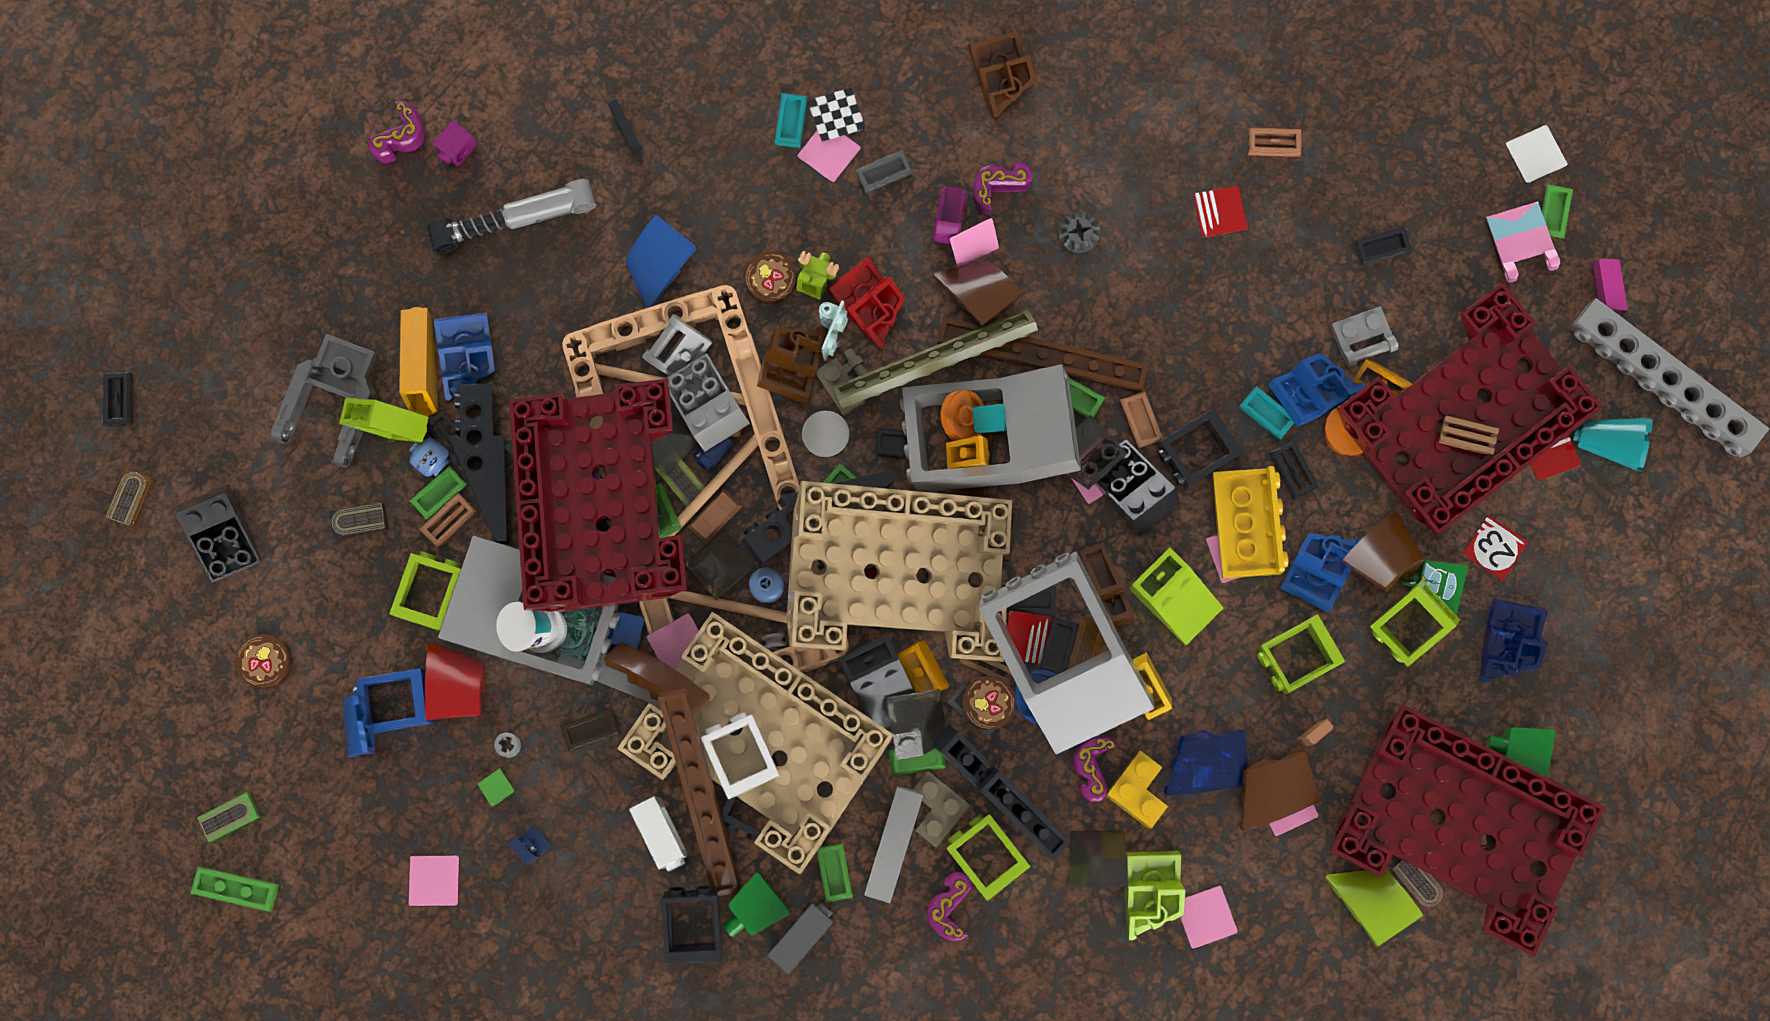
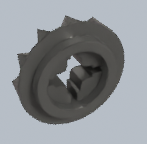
(1072, 241)

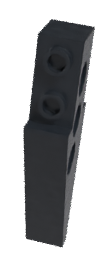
(488, 481)
(764, 549)
(1000, 792)

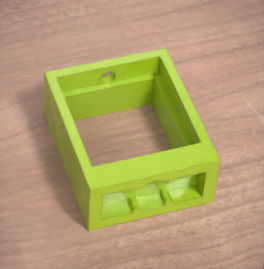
(384, 420)
(1433, 605)
(416, 617)
(1324, 643)
(1007, 876)

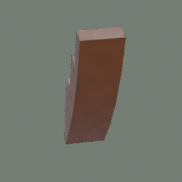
(653, 674)

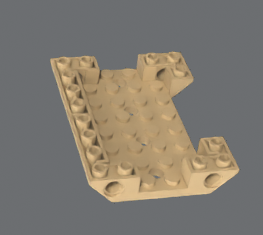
(898, 536)
(794, 714)

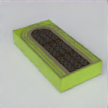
(683, 483)

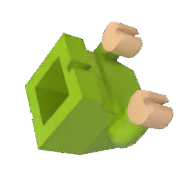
(815, 274)

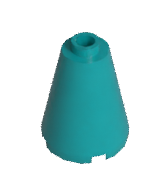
(1617, 440)

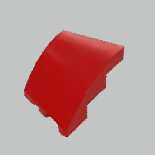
(869, 300)
(452, 684)

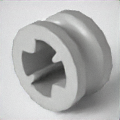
(774, 641)
(500, 748)

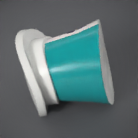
(530, 629)

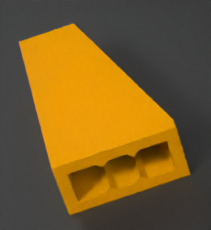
(418, 362)

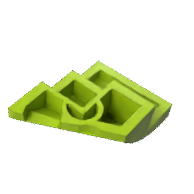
(1153, 890)
(1375, 902)

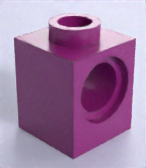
(454, 144)

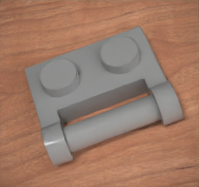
(1362, 328)
(688, 348)

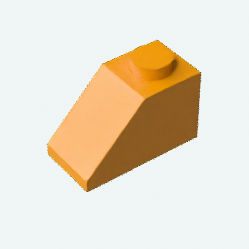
(967, 453)

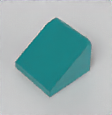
(989, 418)

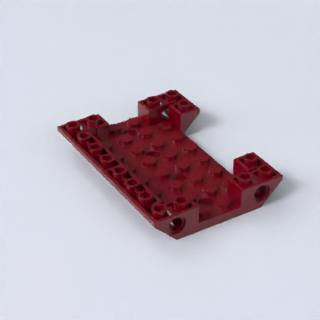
(1527, 408)
(563, 502)
(1478, 797)

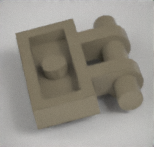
(834, 374)

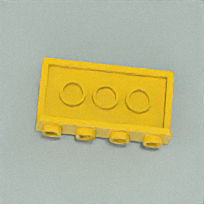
(1249, 523)

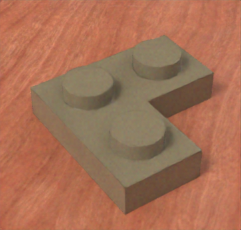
(945, 806)

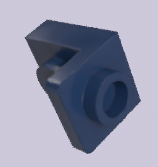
(530, 845)

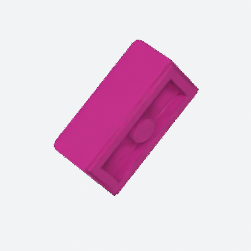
(1610, 284)

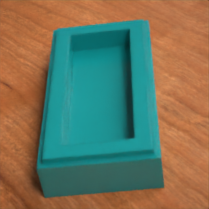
(791, 120)
(1267, 413)

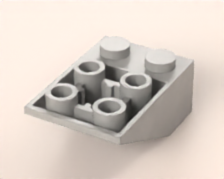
(706, 402)

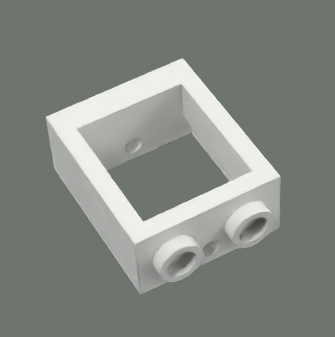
(753, 781)
(659, 833)

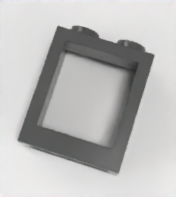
(802, 936)

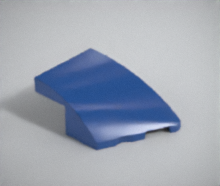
(657, 259)
(463, 350)
(1313, 389)
(1319, 570)
(358, 734)

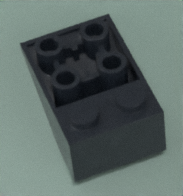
(1138, 490)
(218, 533)
(874, 676)

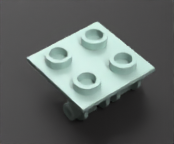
(835, 319)

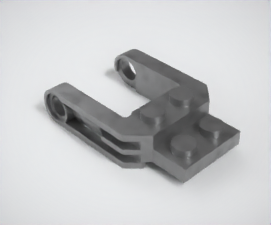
(338, 369)

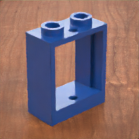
(418, 690)

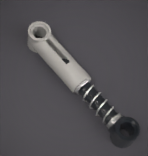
(573, 198)

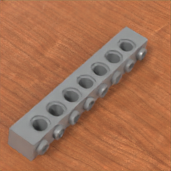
(1747, 428)

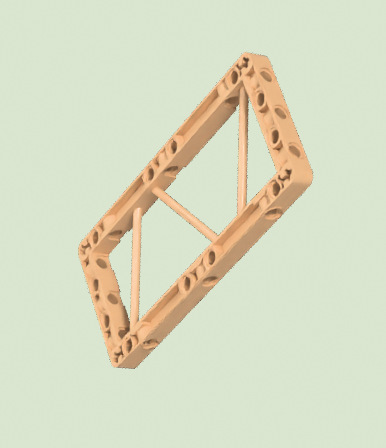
(762, 413)

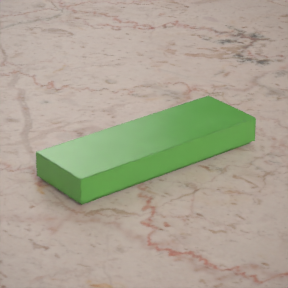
(234, 889)

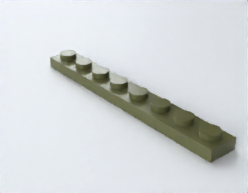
(935, 358)

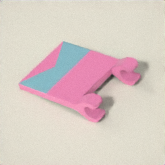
(1521, 235)

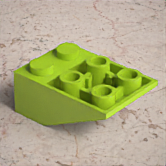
(1176, 596)

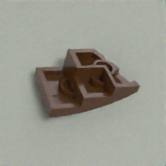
(1001, 70)
(980, 289)
(792, 362)
(1385, 554)
(1277, 789)

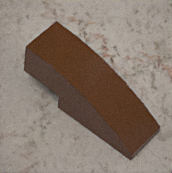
(1107, 584)

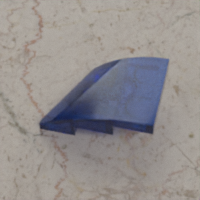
(1512, 640)
(1208, 763)

